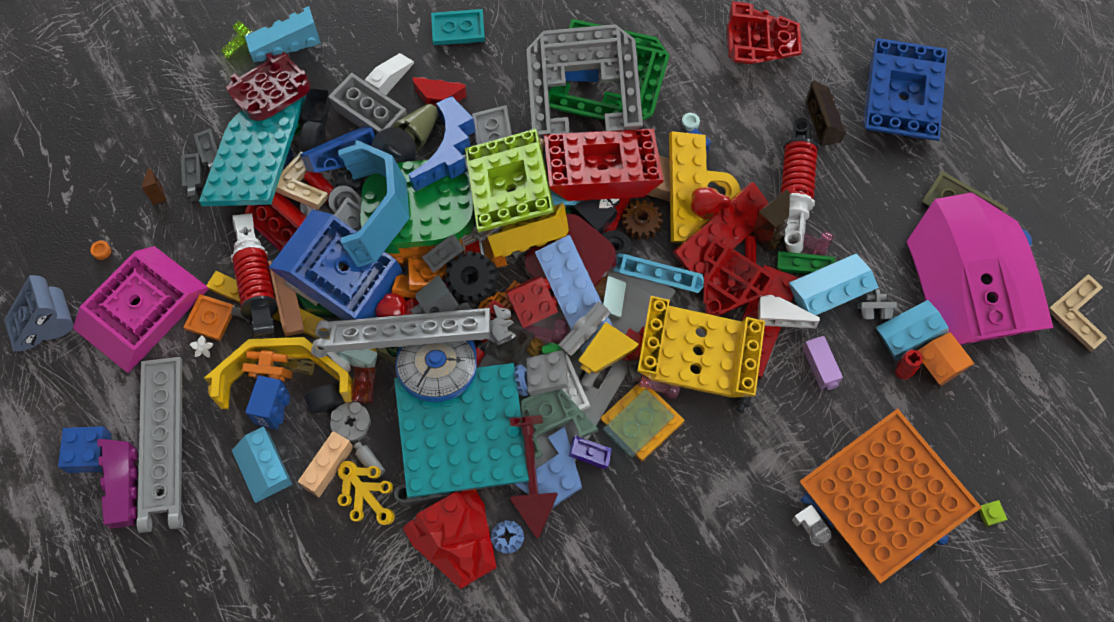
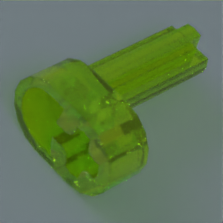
(238, 41)

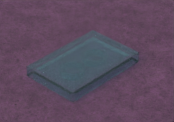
(638, 423)

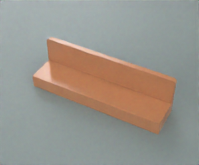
(287, 306)

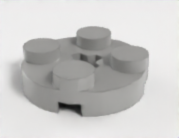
(354, 411)

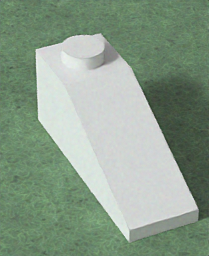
(389, 73)
(782, 313)

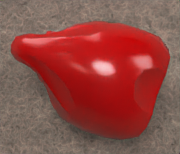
(708, 203)
(395, 305)

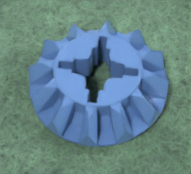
(521, 380)
(500, 543)

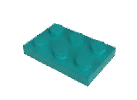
(458, 27)

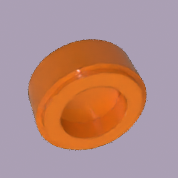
(100, 250)

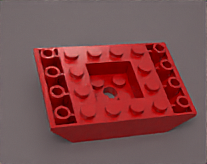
(626, 156)

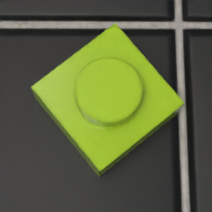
(992, 513)

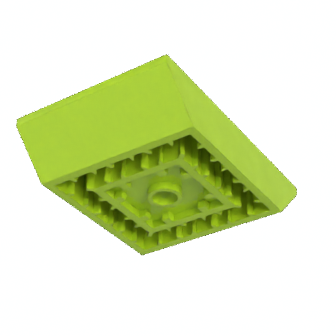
(507, 165)

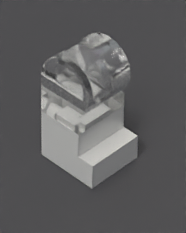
(814, 525)

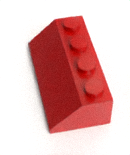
(276, 221)

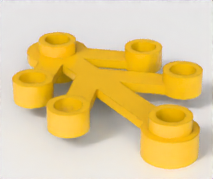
(362, 490)

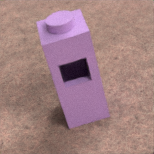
(822, 363)

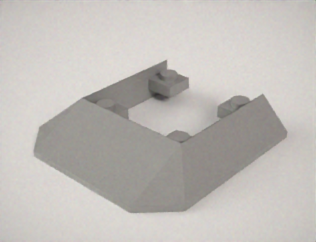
(583, 49)

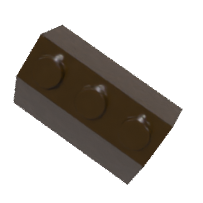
(824, 114)
(772, 222)

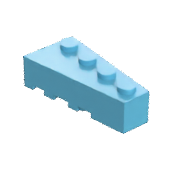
(284, 36)

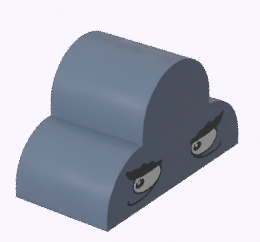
(37, 315)

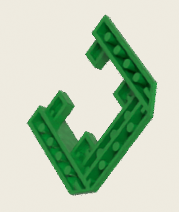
(651, 64)

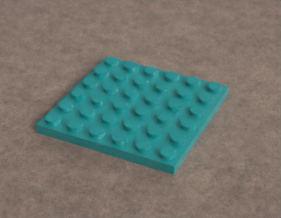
(463, 439)

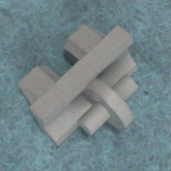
(867, 308)

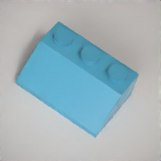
(912, 329)
(261, 464)

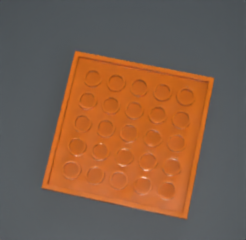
(889, 495)

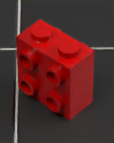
(532, 301)

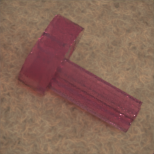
(819, 246)
(555, 335)
(669, 391)

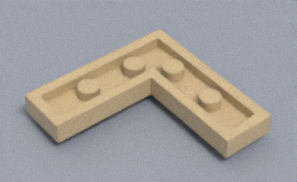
(290, 185)
(1067, 313)

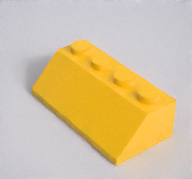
(530, 232)

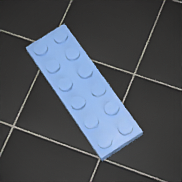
(569, 282)

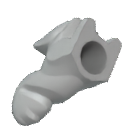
(499, 326)

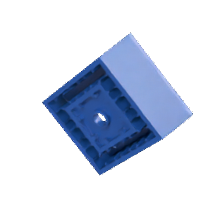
(907, 71)
(312, 262)

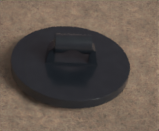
(396, 143)

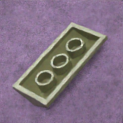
(949, 186)

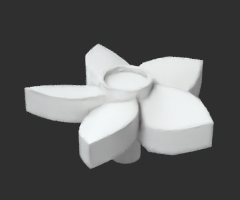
(202, 347)

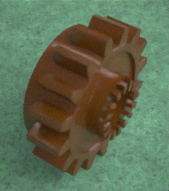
(638, 228)

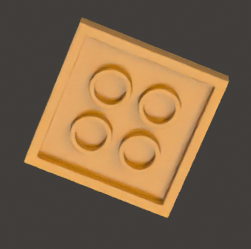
(657, 440)

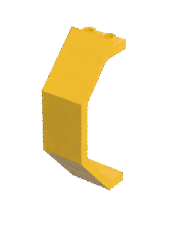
(299, 347)

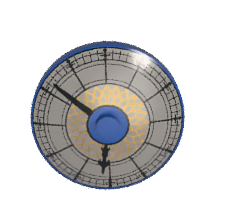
(436, 370)

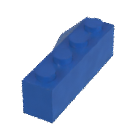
(326, 156)

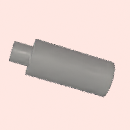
(368, 458)

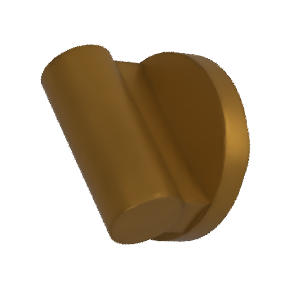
(535, 347)

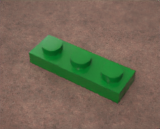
(802, 263)

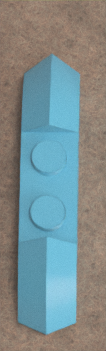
(659, 273)

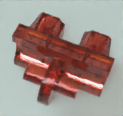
(363, 385)

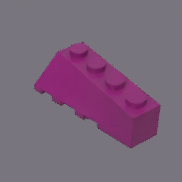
(118, 483)

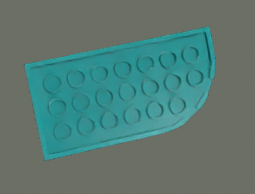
(251, 159)

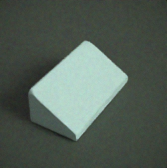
(614, 296)
(359, 358)

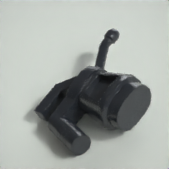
(346, 179)

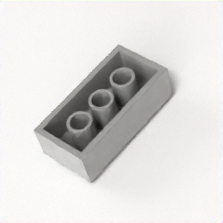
(365, 104)

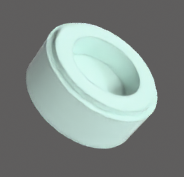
(690, 121)

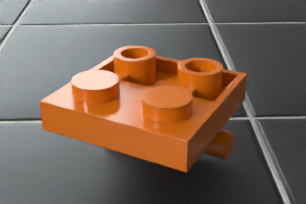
(265, 365)

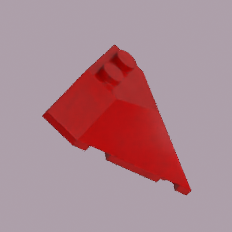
(731, 279)

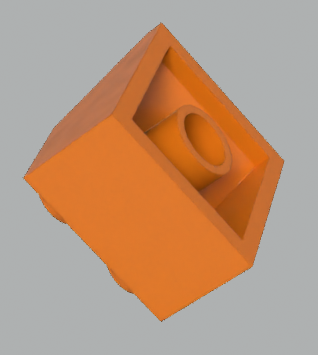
(945, 358)

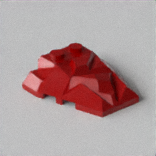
(760, 37)
(455, 537)

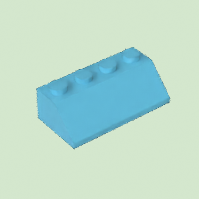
(833, 285)

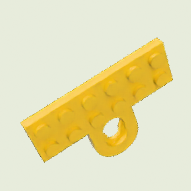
(688, 173)

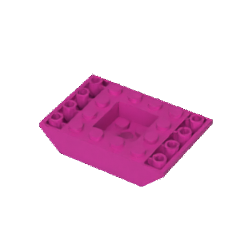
(130, 331)

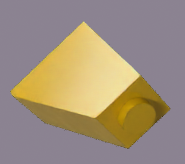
(606, 349)

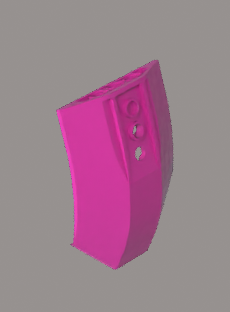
(960, 243)

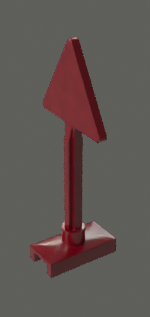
(533, 507)

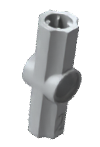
(584, 328)

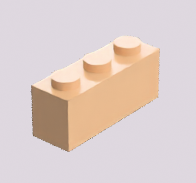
(325, 464)

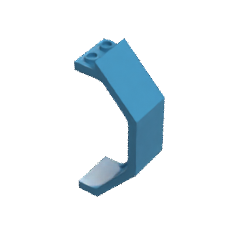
(392, 212)

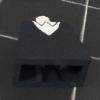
(598, 213)

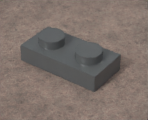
(443, 253)

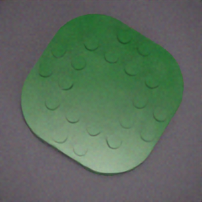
(433, 211)

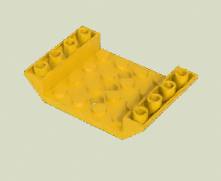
(729, 350)

